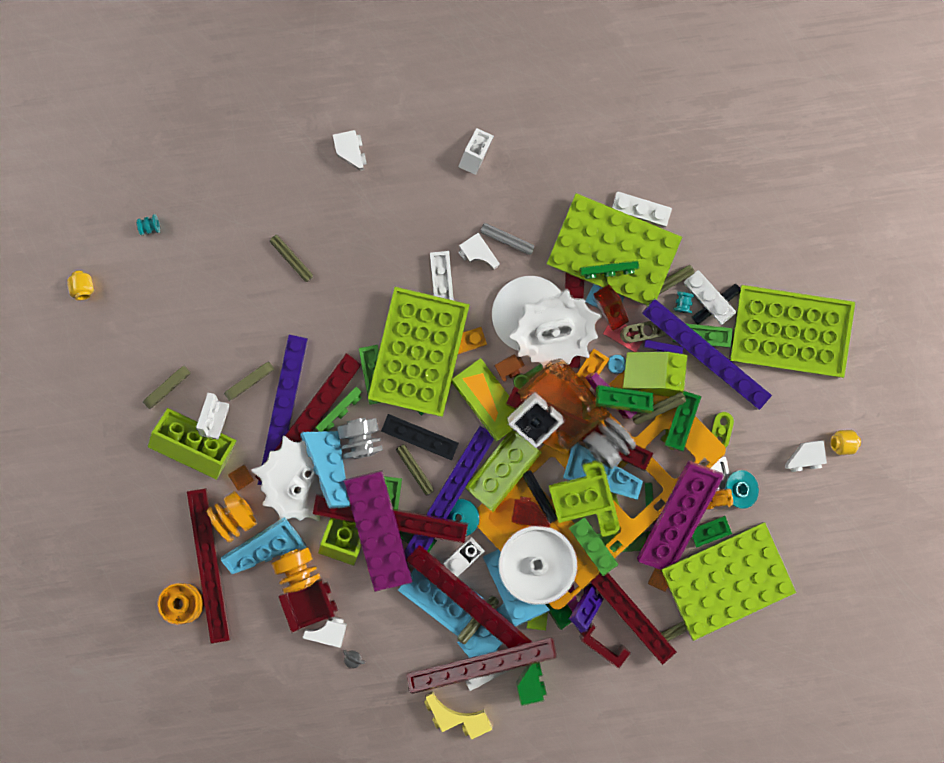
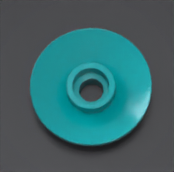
(748, 489)
(468, 512)

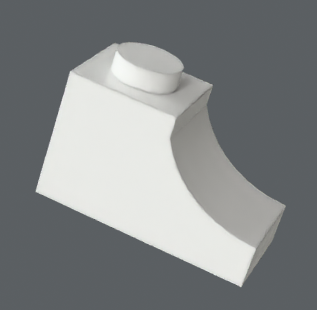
(475, 151)
(477, 250)
(330, 634)

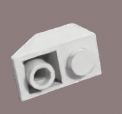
(348, 148)
(807, 454)
(463, 557)

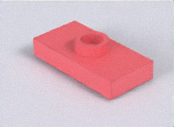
(615, 335)

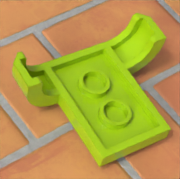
(587, 497)

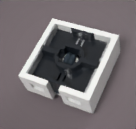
(535, 420)

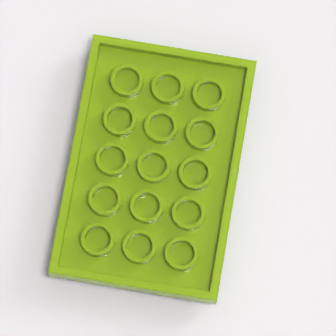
(602, 236)
(792, 331)
(418, 351)
(728, 581)

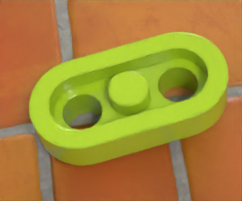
(723, 431)

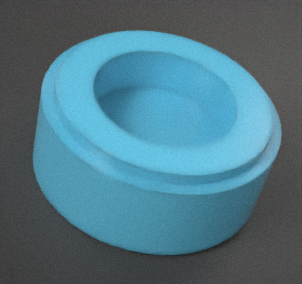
(616, 364)

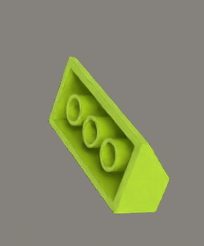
(180, 440)

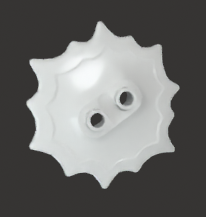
(555, 329)
(283, 473)

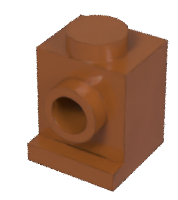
(509, 366)

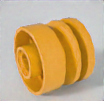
(233, 515)
(295, 569)
(169, 603)

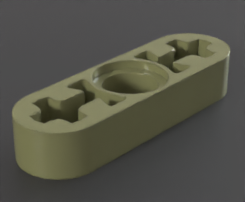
(632, 328)
(249, 381)
(166, 387)

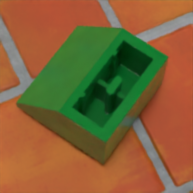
(529, 685)

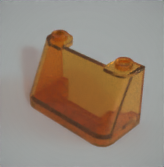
(568, 396)

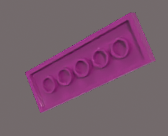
(680, 516)
(378, 530)

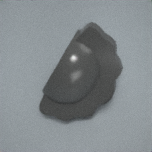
(352, 659)

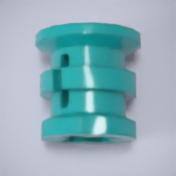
(148, 225)
(684, 302)

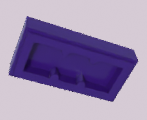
(662, 347)

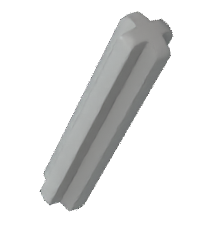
(507, 239)

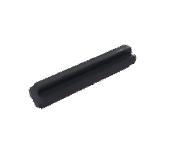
(729, 294)
(540, 496)

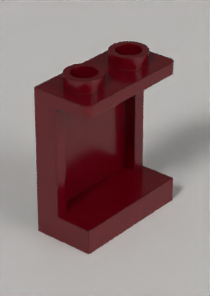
(308, 605)
(616, 658)

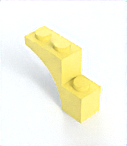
(445, 718)

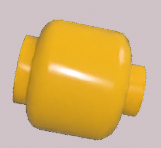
(80, 285)
(845, 442)

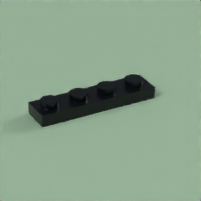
(419, 437)

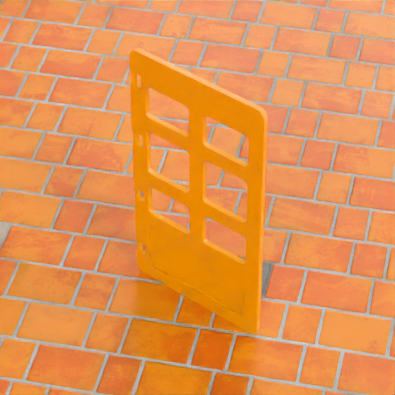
(498, 524)

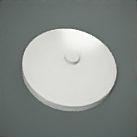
(510, 303)
(538, 565)

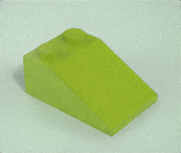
(655, 372)
(341, 541)

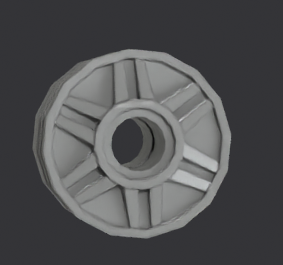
(360, 438)
(613, 439)

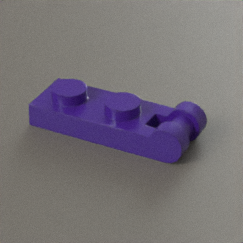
(586, 608)

